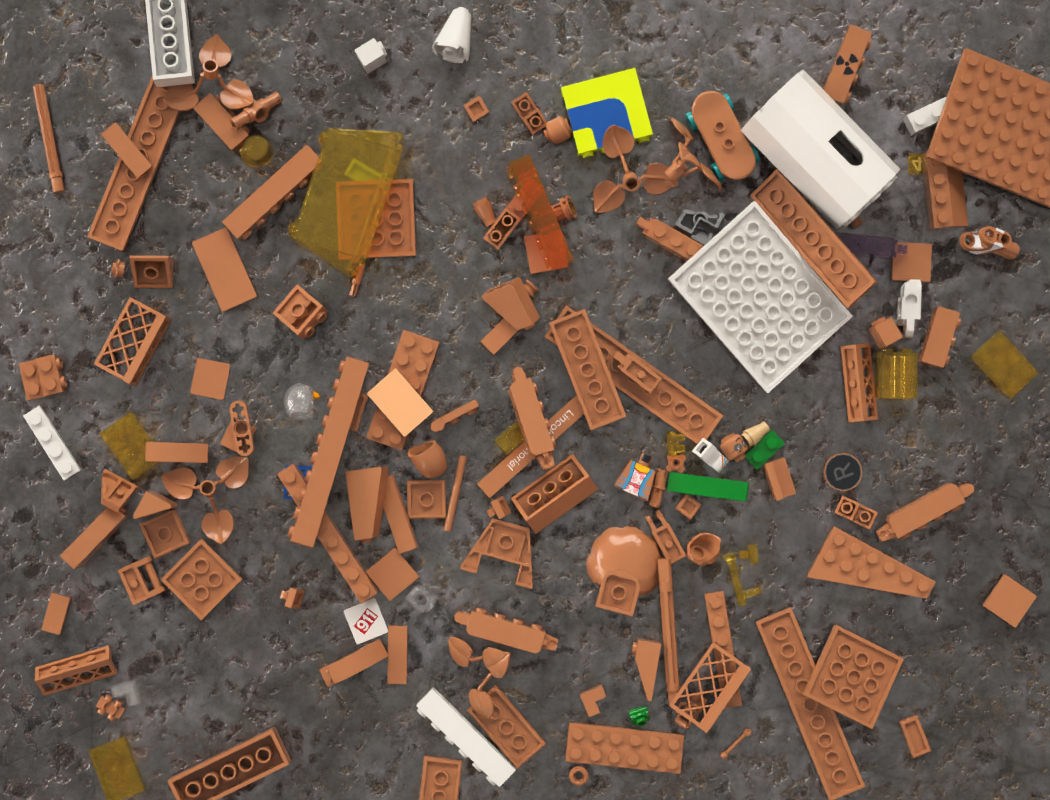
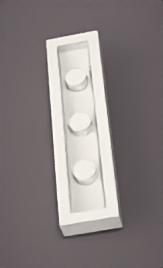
(52, 442)

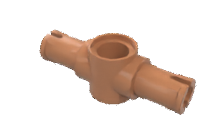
(256, 112)

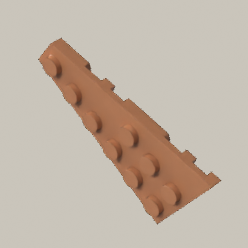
(856, 563)

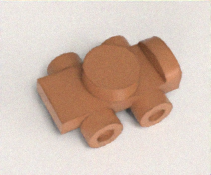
(114, 709)

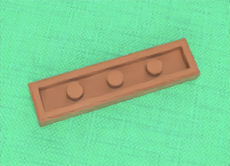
(398, 518)

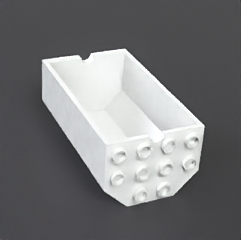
(795, 137)

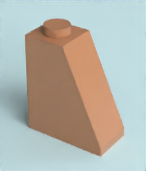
(513, 304)

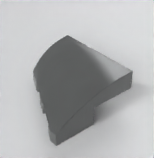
(698, 225)

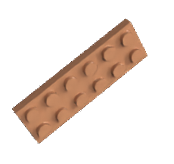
(413, 361)
(587, 369)
(624, 747)

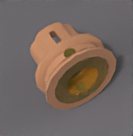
(565, 209)

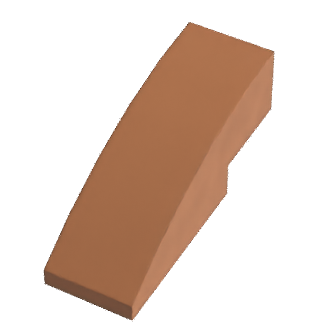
(176, 452)

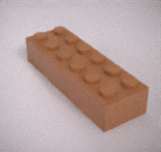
(232, 768)

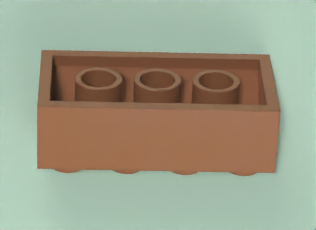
(944, 195)
(554, 493)

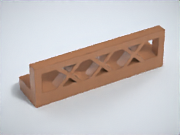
(856, 382)
(72, 668)

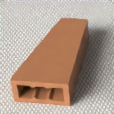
(366, 501)
(93, 537)

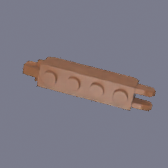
(669, 238)
(531, 420)
(923, 510)
(506, 632)

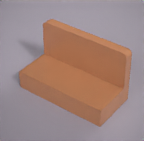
(779, 479)

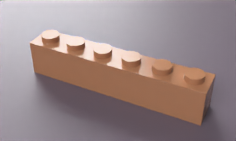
(272, 194)

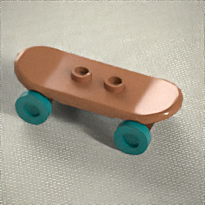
(729, 147)

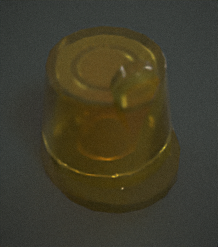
(257, 151)

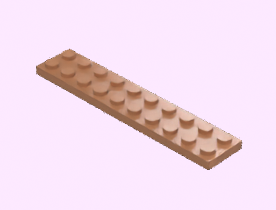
(125, 191)
(667, 401)
(815, 721)

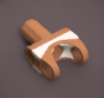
(993, 241)

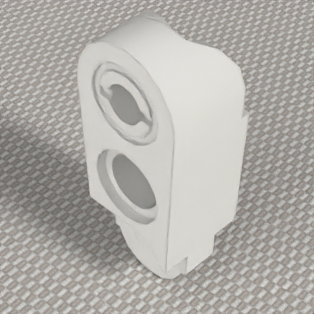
(909, 306)

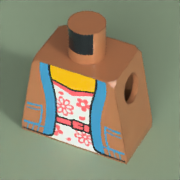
(637, 477)

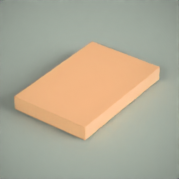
(400, 402)

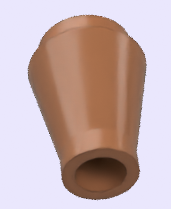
(484, 211)

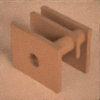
(228, 438)

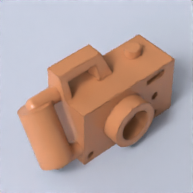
(695, 702)

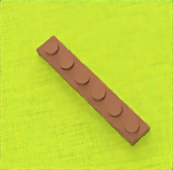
(721, 636)

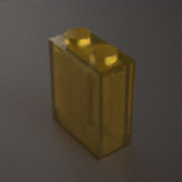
(896, 374)

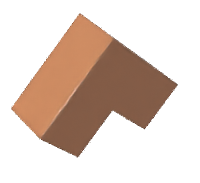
(590, 697)

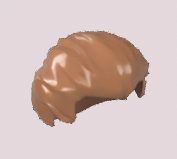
(704, 549)

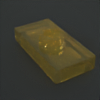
(510, 439)

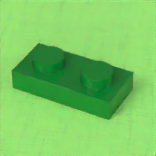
(764, 449)

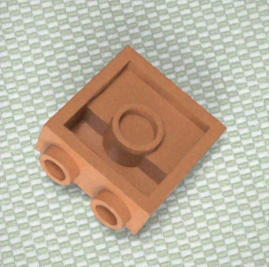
(301, 312)
(43, 377)

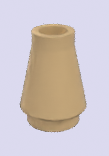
(755, 434)

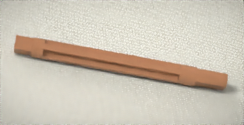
(668, 627)

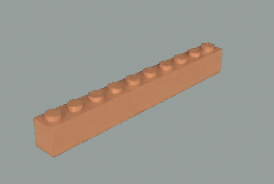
(329, 451)

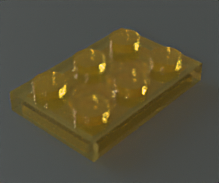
(1004, 364)
(128, 443)

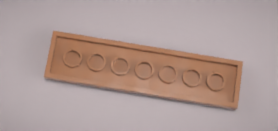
(813, 239)

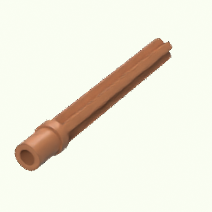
(55, 174)

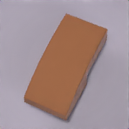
(529, 113)
(856, 512)

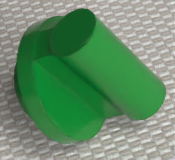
(639, 716)

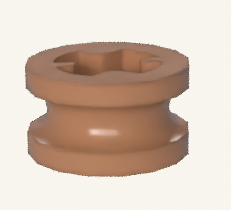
(531, 289)

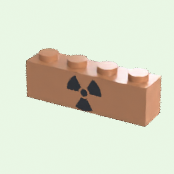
(846, 64)

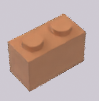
(884, 332)

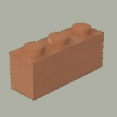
(218, 118)
(939, 337)

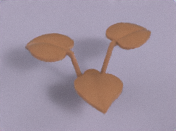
(212, 55)
(679, 167)
(607, 195)
(232, 471)
(494, 660)

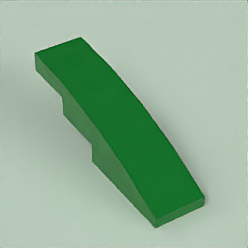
(708, 486)

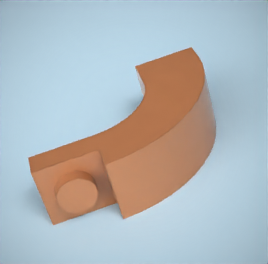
(353, 663)

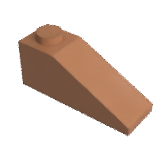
(647, 659)

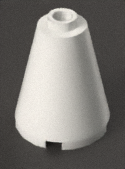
(454, 37)

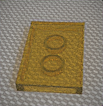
(116, 769)

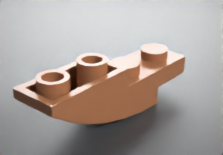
(505, 223)

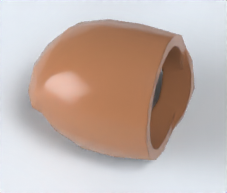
(431, 461)

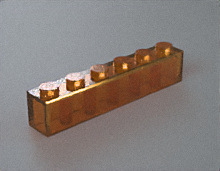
(540, 212)

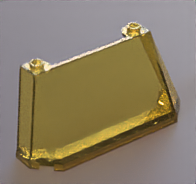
(347, 196)

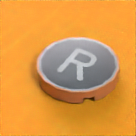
(842, 472)

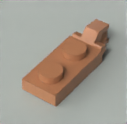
(637, 371)

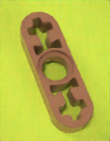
(238, 443)

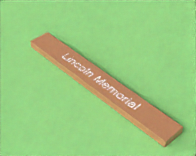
(520, 458)

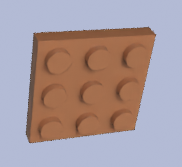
(201, 579)

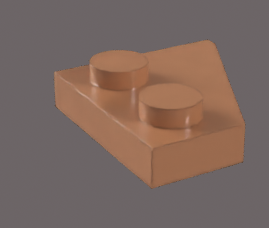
(115, 491)

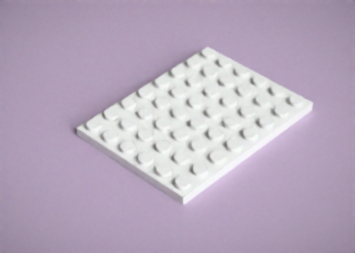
(760, 297)

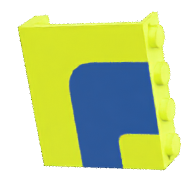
(603, 103)

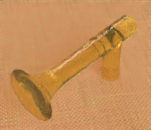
(741, 595)

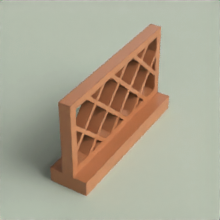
(147, 347)
(723, 698)

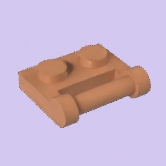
(135, 583)

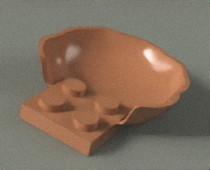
(624, 567)

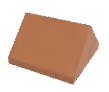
(152, 271)
(152, 504)

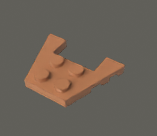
(507, 543)

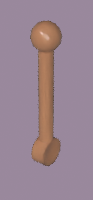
(746, 732)

